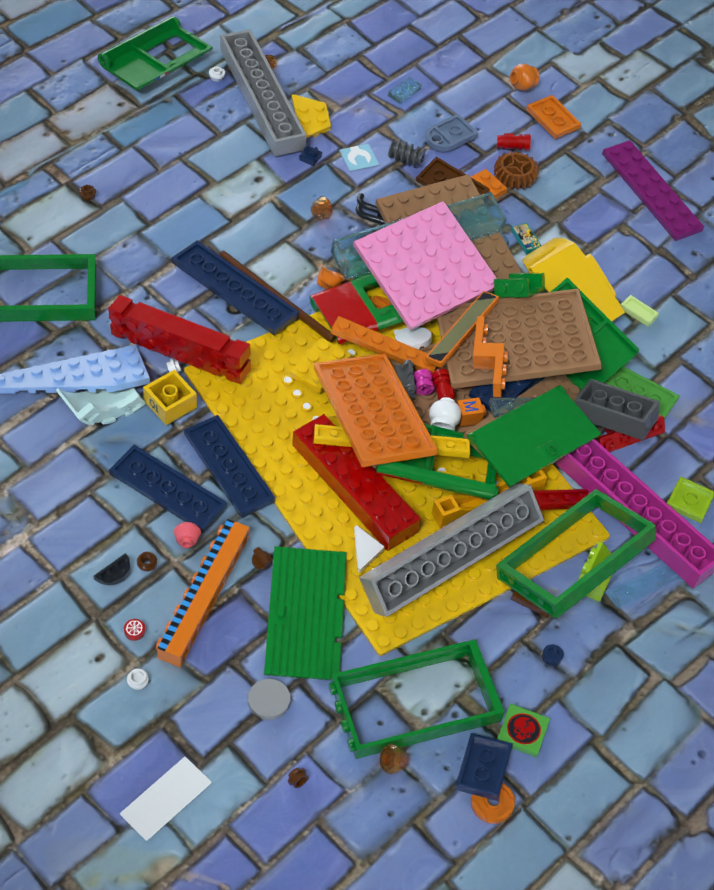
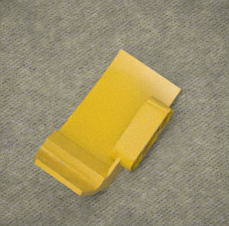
(564, 259)

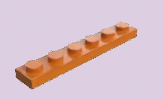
(380, 343)

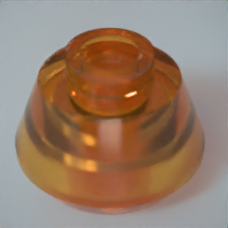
(321, 208)
(393, 759)

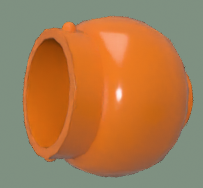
(524, 77)

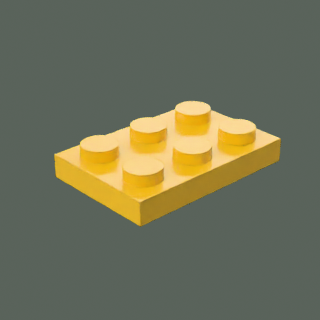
(320, 352)

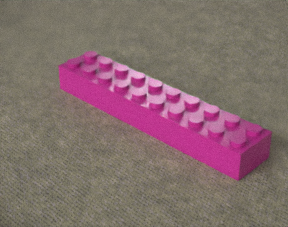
(676, 539)

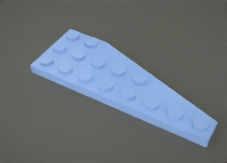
(104, 370)

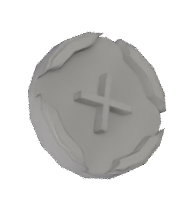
(269, 699)

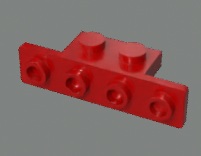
(615, 440)

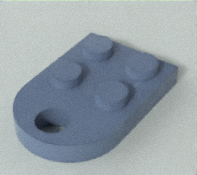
(450, 134)

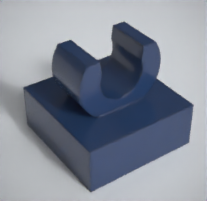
(310, 155)

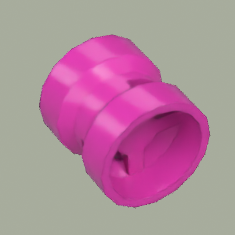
(423, 382)

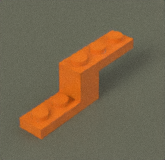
(490, 356)

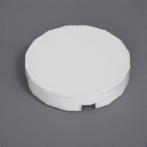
(415, 338)

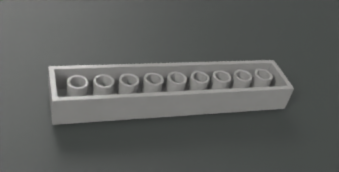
(263, 93)
(451, 549)

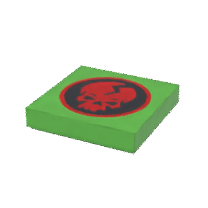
(524, 730)

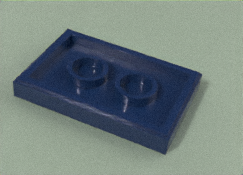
(484, 766)

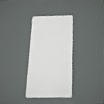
(165, 798)

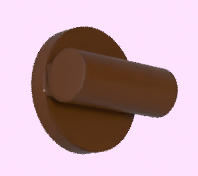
(261, 559)

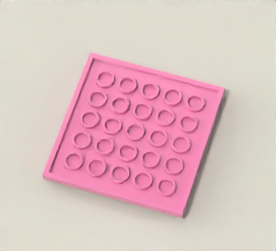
(426, 265)

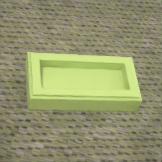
(639, 310)

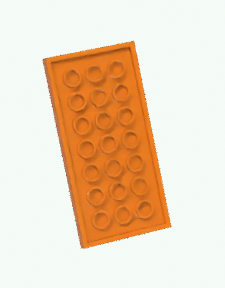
(374, 410)

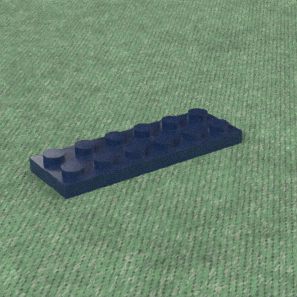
(229, 466)
(168, 488)

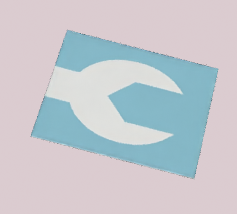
(359, 157)

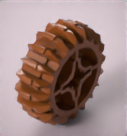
(516, 170)

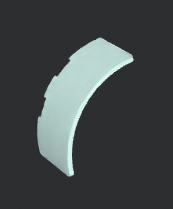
(102, 405)

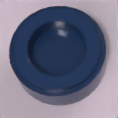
(552, 655)

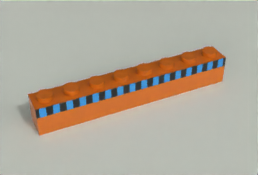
(203, 593)

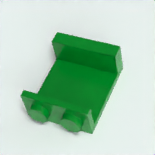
(520, 285)

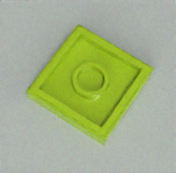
(690, 499)

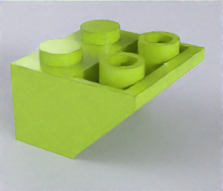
(595, 557)

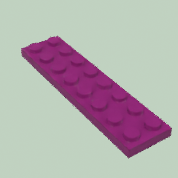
(653, 190)

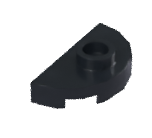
(114, 572)

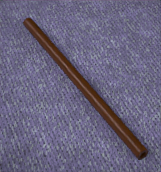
(303, 316)

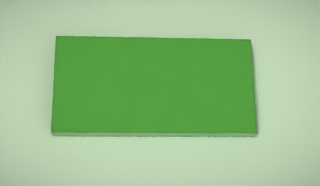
(640, 385)

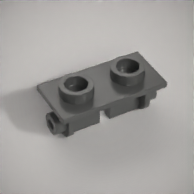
(405, 374)

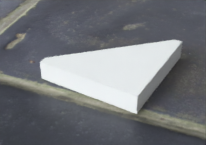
(366, 548)

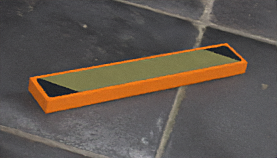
(461, 329)

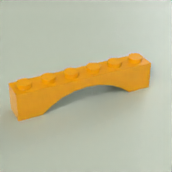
(454, 506)

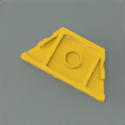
(311, 115)

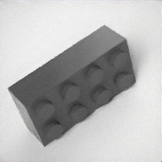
(618, 409)

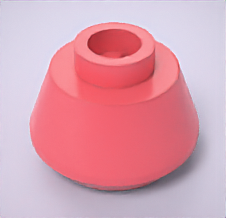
(187, 534)

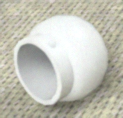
(445, 413)

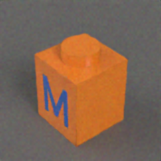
(471, 411)

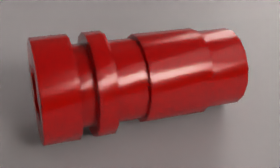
(509, 141)
(442, 384)

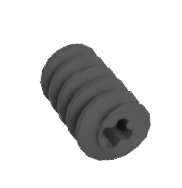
(406, 154)

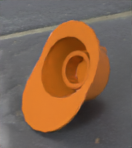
(329, 278)

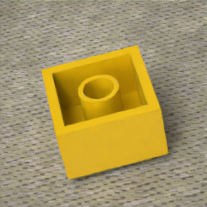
(170, 397)

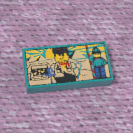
(525, 237)

